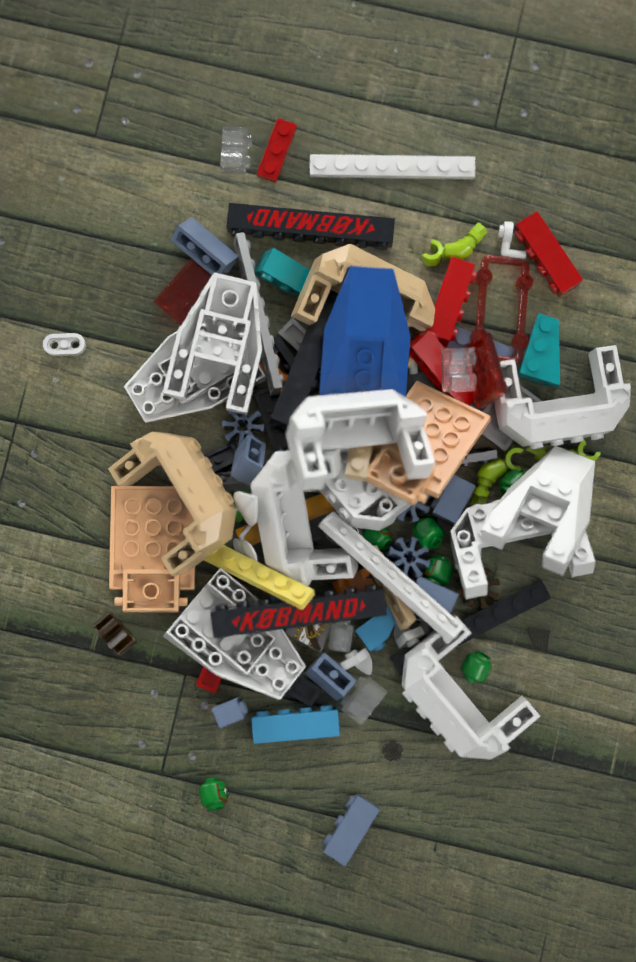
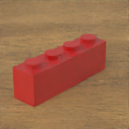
(547, 254)
(450, 299)
(427, 354)

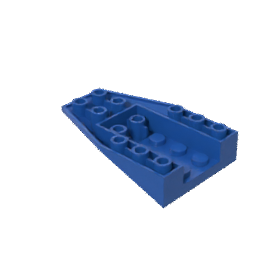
(366, 336)

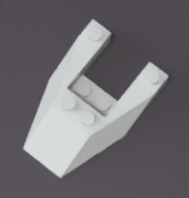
(223, 330)
(553, 494)

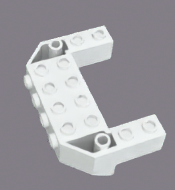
(565, 417)
(356, 422)
(361, 502)
(286, 525)
(467, 545)
(451, 709)

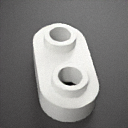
(64, 344)

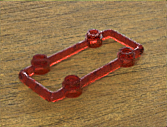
(523, 284)

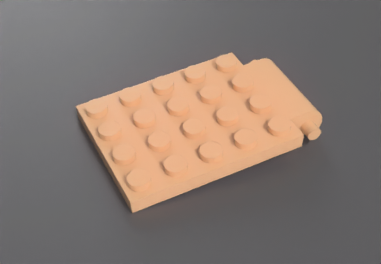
(451, 433)
(142, 530)

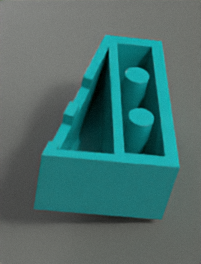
(282, 272)
(542, 354)

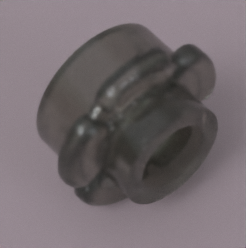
(386, 750)

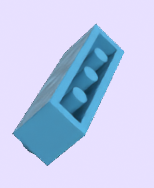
(296, 725)

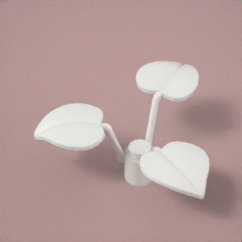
(248, 507)

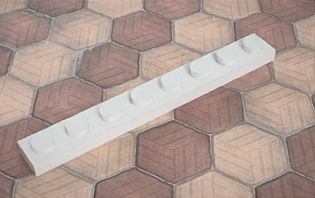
(392, 166)
(391, 576)

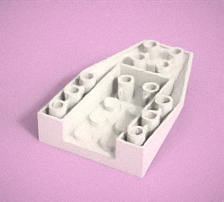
(207, 386)
(254, 660)

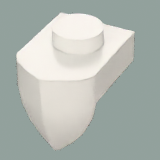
(407, 637)
(360, 659)

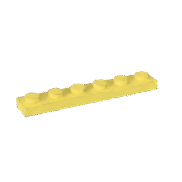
(261, 576)

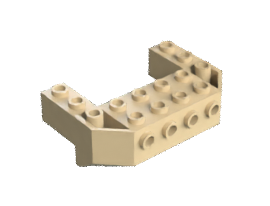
(330, 272)
(196, 485)

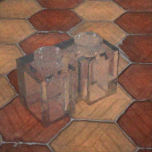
(235, 150)
(457, 370)
(340, 636)
(363, 700)

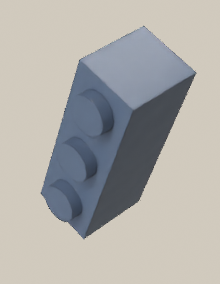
(204, 247)
(350, 829)

